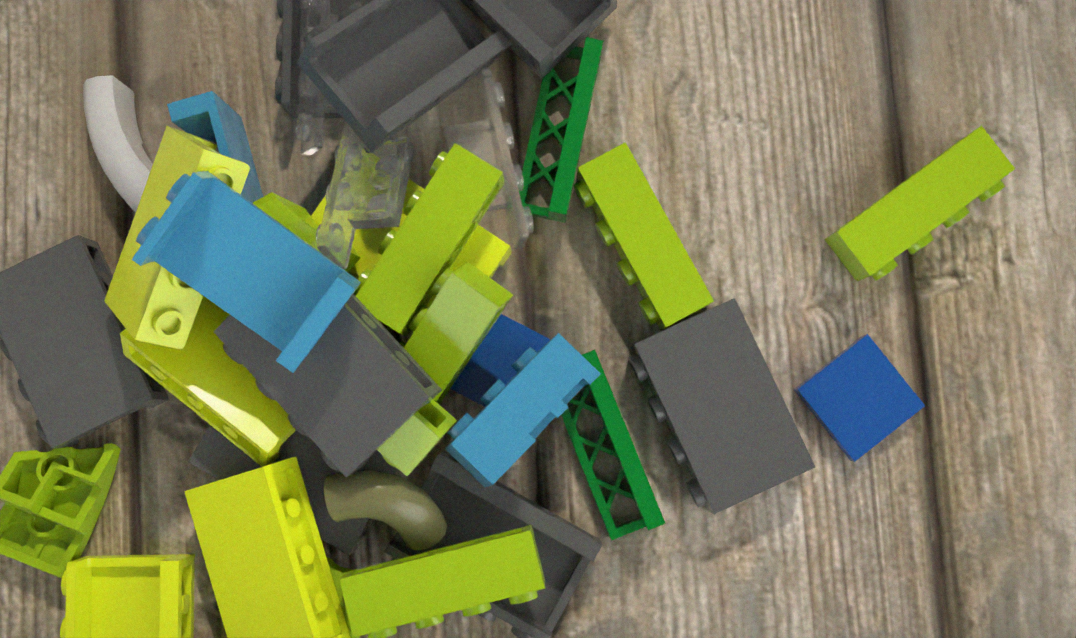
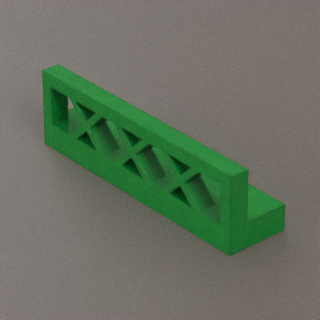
(574, 135)
(624, 451)

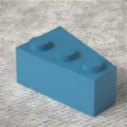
(519, 409)

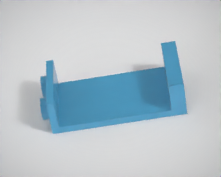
(216, 121)
(247, 264)

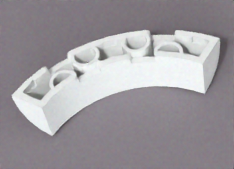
(116, 136)

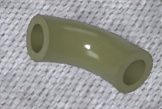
(389, 500)

